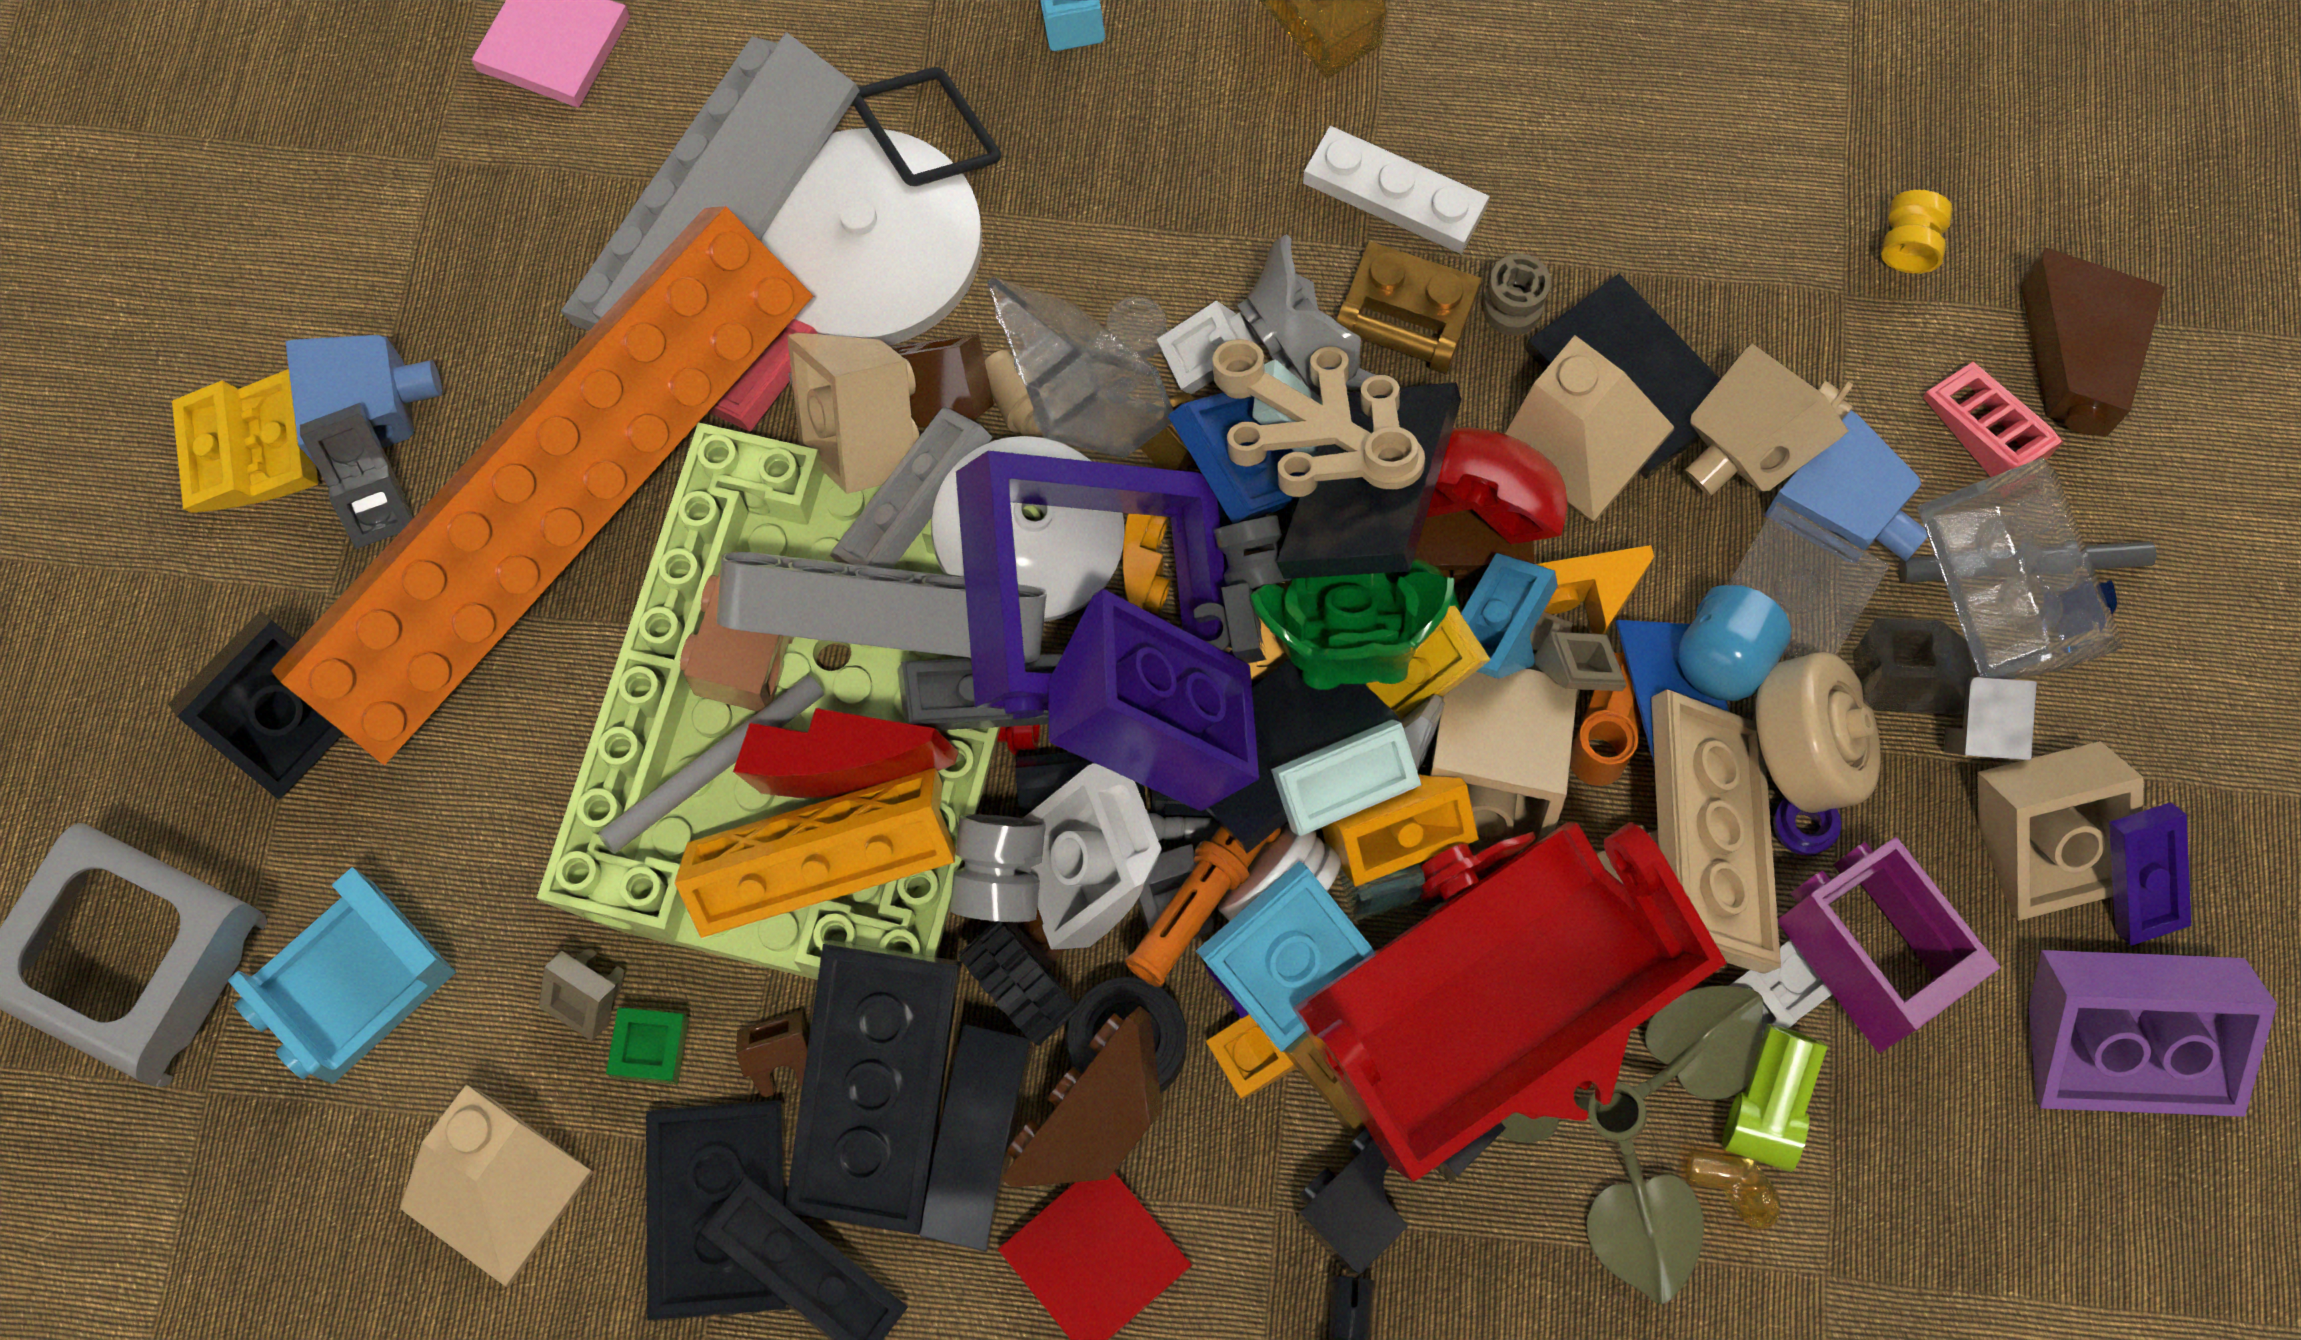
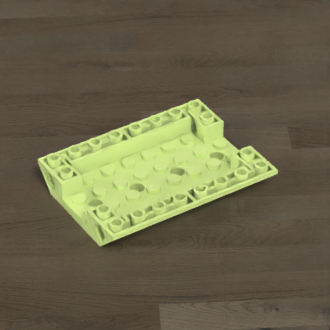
(767, 500)

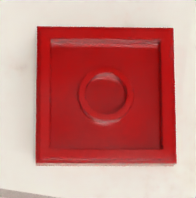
(1095, 1258)

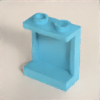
(342, 982)

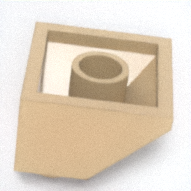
(1590, 426)
(491, 1184)

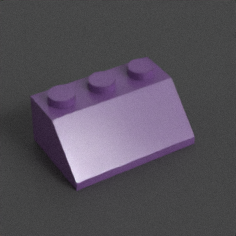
(2147, 1032)

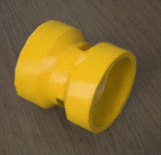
(1917, 226)

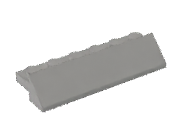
(737, 153)

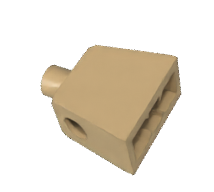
(1760, 425)

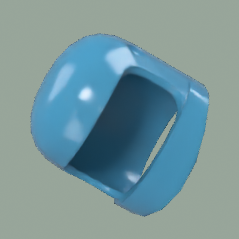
(1733, 642)

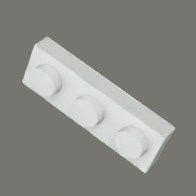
(1395, 189)

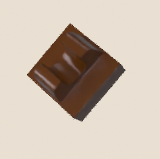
(772, 1045)

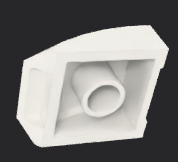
(1093, 856)

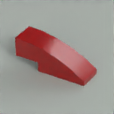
(838, 755)

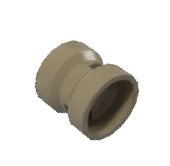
(1516, 294)

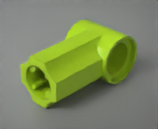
(1771, 1115)

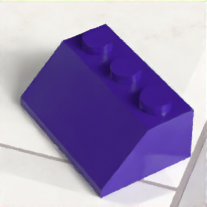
(1154, 704)

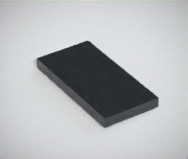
(1365, 528)
(872, 1086)

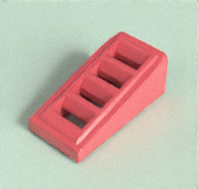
(2020, 422)

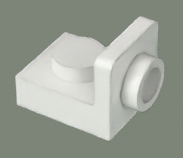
(1193, 342)

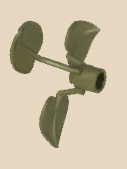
(1656, 1227)

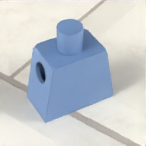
(356, 370)
(1858, 492)

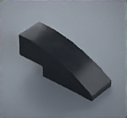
(974, 1137)

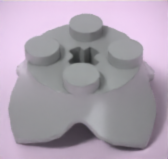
(1289, 323)

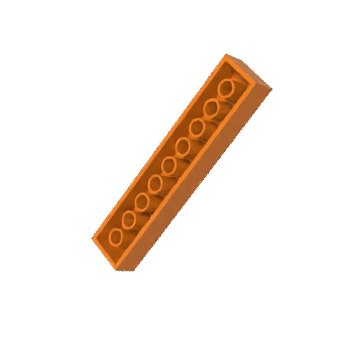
(543, 484)

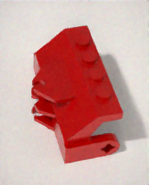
(1510, 995)

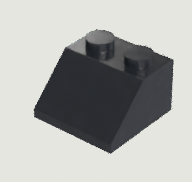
(251, 714)

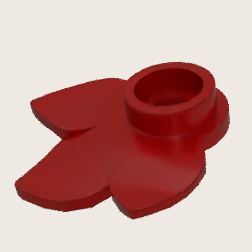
(1459, 869)

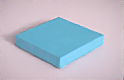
(1284, 951)

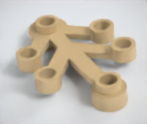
(1383, 458)

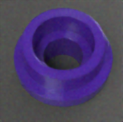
(1826, 833)

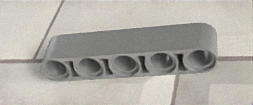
(858, 604)

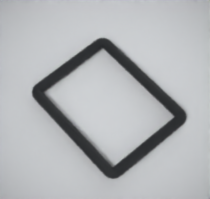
(882, 138)

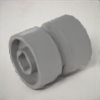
(997, 868)

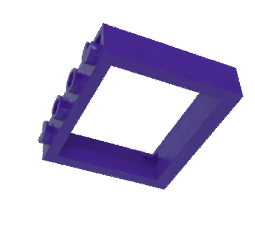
(989, 559)

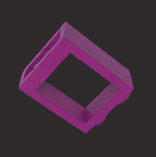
(1919, 915)

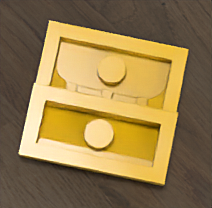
(239, 445)

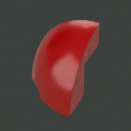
(1503, 483)

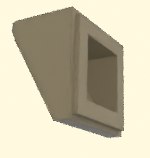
(1580, 661)

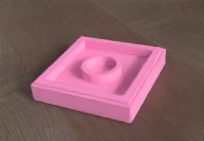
(551, 45)

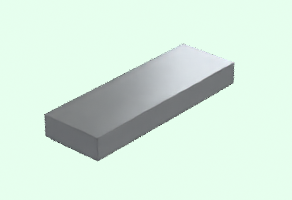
(909, 493)

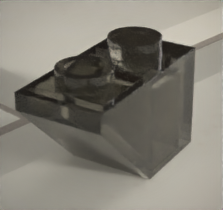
(1913, 666)

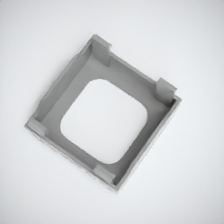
(182, 986)

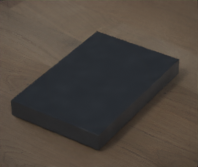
(1645, 347)
(1289, 725)
(691, 1171)

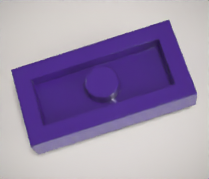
(2150, 873)

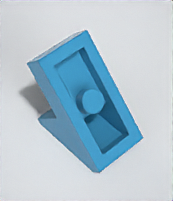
(1506, 611)

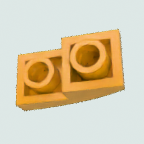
(1142, 564)

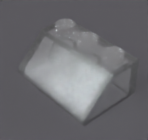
(2020, 574)

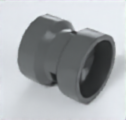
(1256, 568)

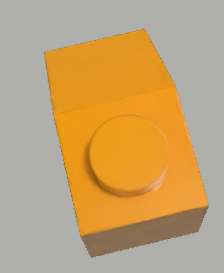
(1403, 829)

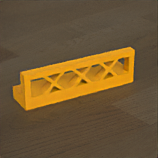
(815, 853)

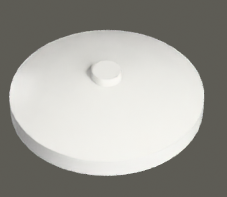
(871, 247)

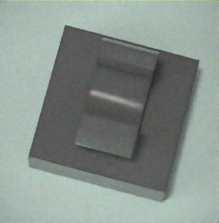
(1240, 624)

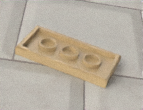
(1718, 824)

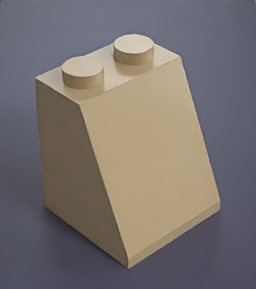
(1510, 748)

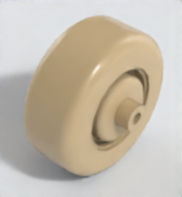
(1818, 733)

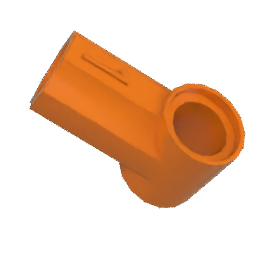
(1610, 718)

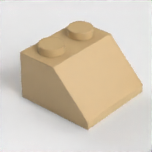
(852, 406)
(2051, 825)

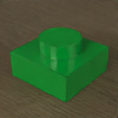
(647, 1046)

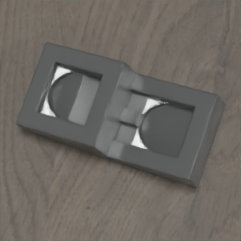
(357, 475)

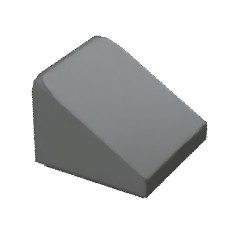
(1421, 726)

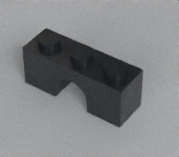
(1351, 1210)

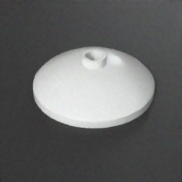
(1064, 554)

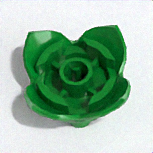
(1354, 624)

